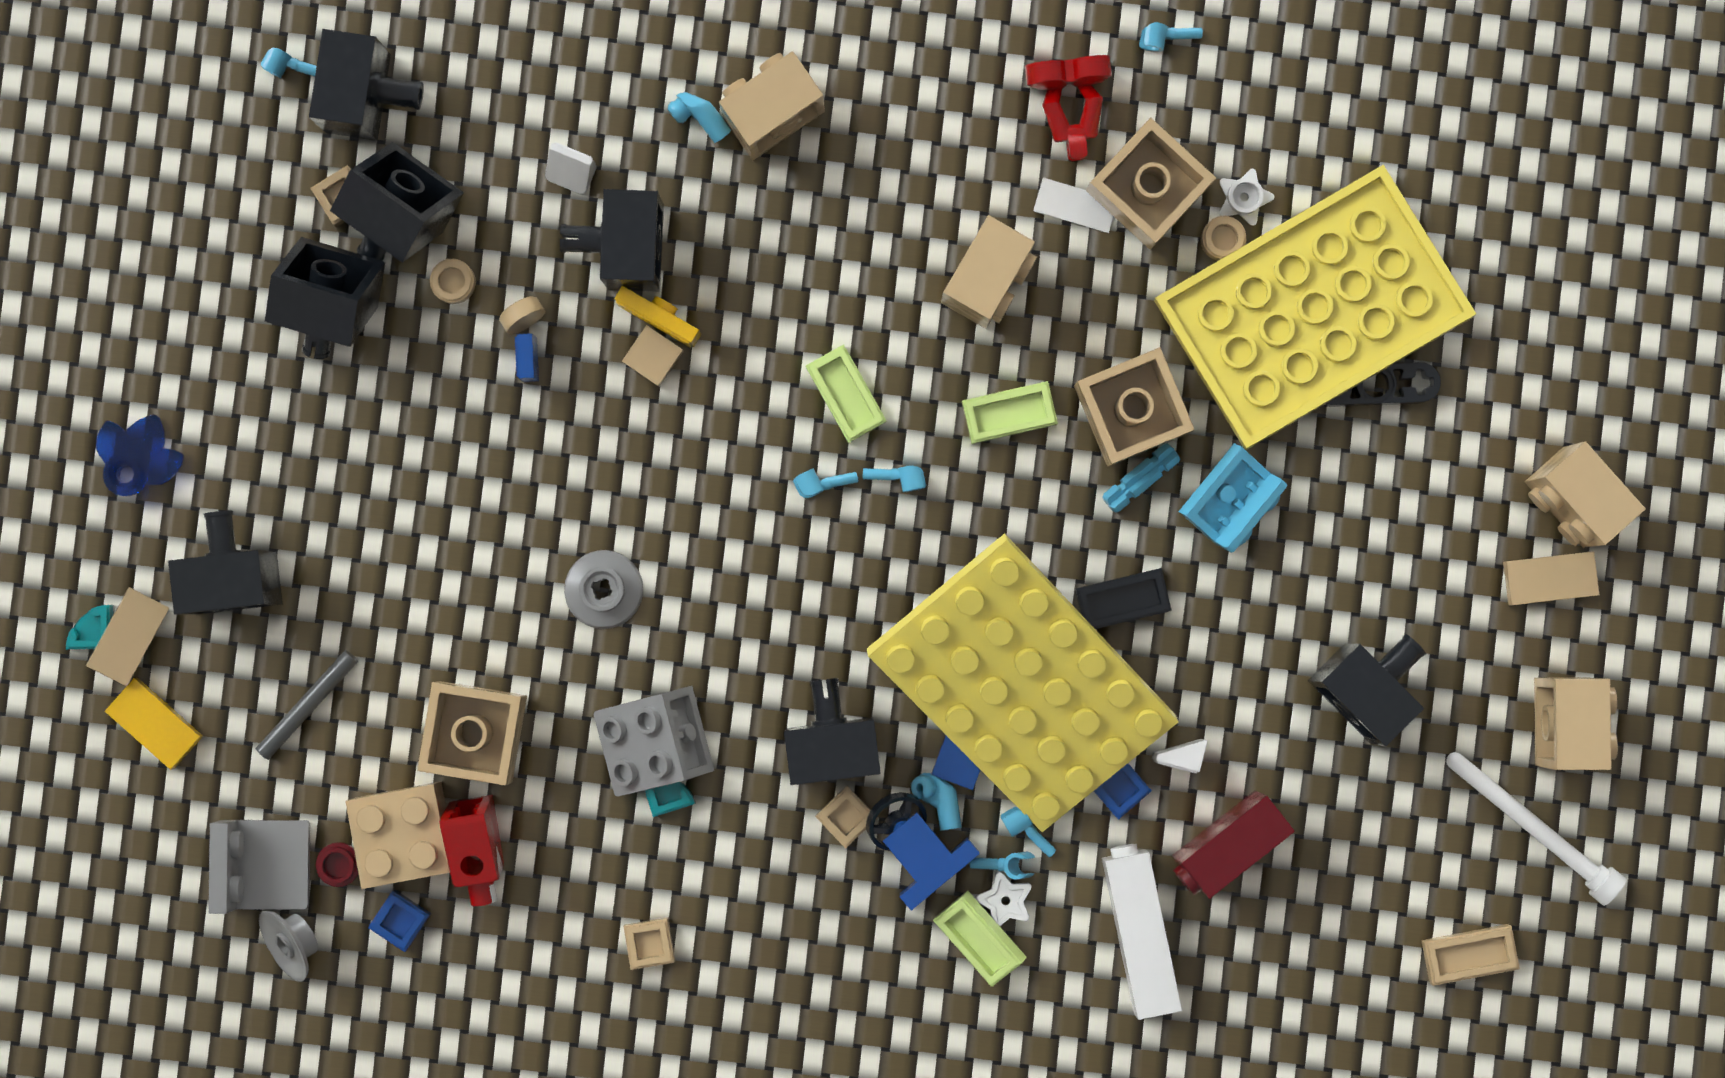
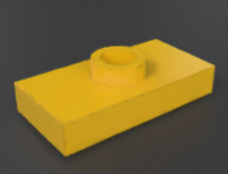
(659, 315)

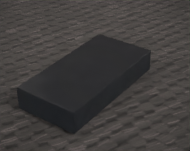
(1124, 599)

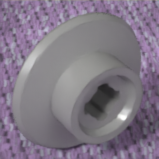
(623, 580)
(289, 942)

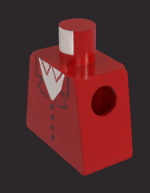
(470, 830)

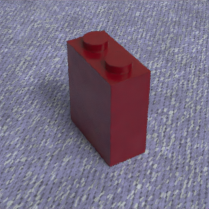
(1231, 845)

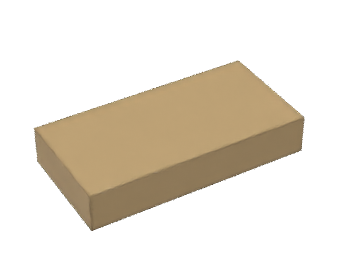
(1551, 578)
(127, 636)
(1470, 954)

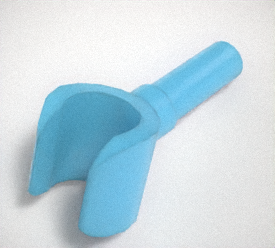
(1154, 35)
(277, 61)
(911, 477)
(810, 485)
(1017, 822)
(1009, 864)

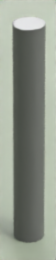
(306, 705)

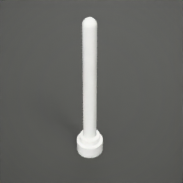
(1602, 882)

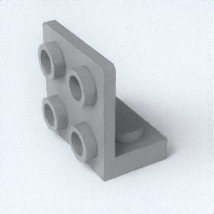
(653, 741)
(259, 865)

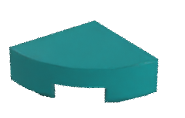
(90, 628)
(669, 798)

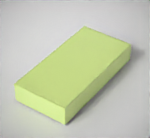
(846, 393)
(1009, 412)
(979, 938)

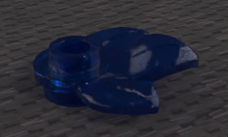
(140, 449)

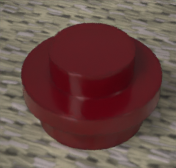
(337, 864)

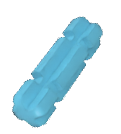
(1141, 477)

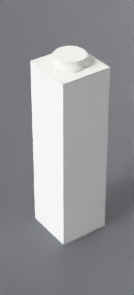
(1141, 932)

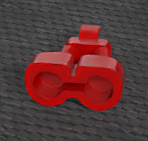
(1083, 74)

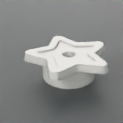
(1256, 197)
(1003, 887)

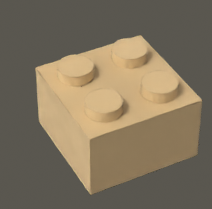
(771, 104)
(1150, 183)
(987, 273)
(1133, 407)
(1583, 496)
(1574, 723)
(472, 733)
(398, 834)

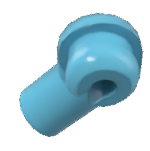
(703, 111)
(941, 796)

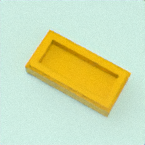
(153, 723)

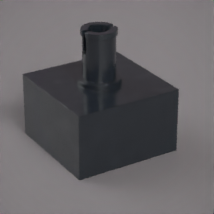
(354, 85)
(395, 203)
(626, 241)
(324, 294)
(224, 576)
(1369, 690)
(832, 744)

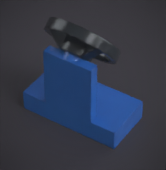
(917, 847)

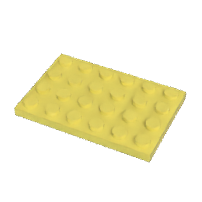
(1314, 307)
(1022, 683)

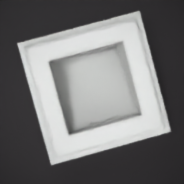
(569, 168)
(1183, 756)

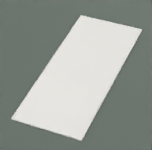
(1072, 205)

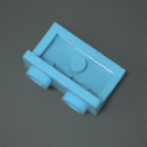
(1233, 499)

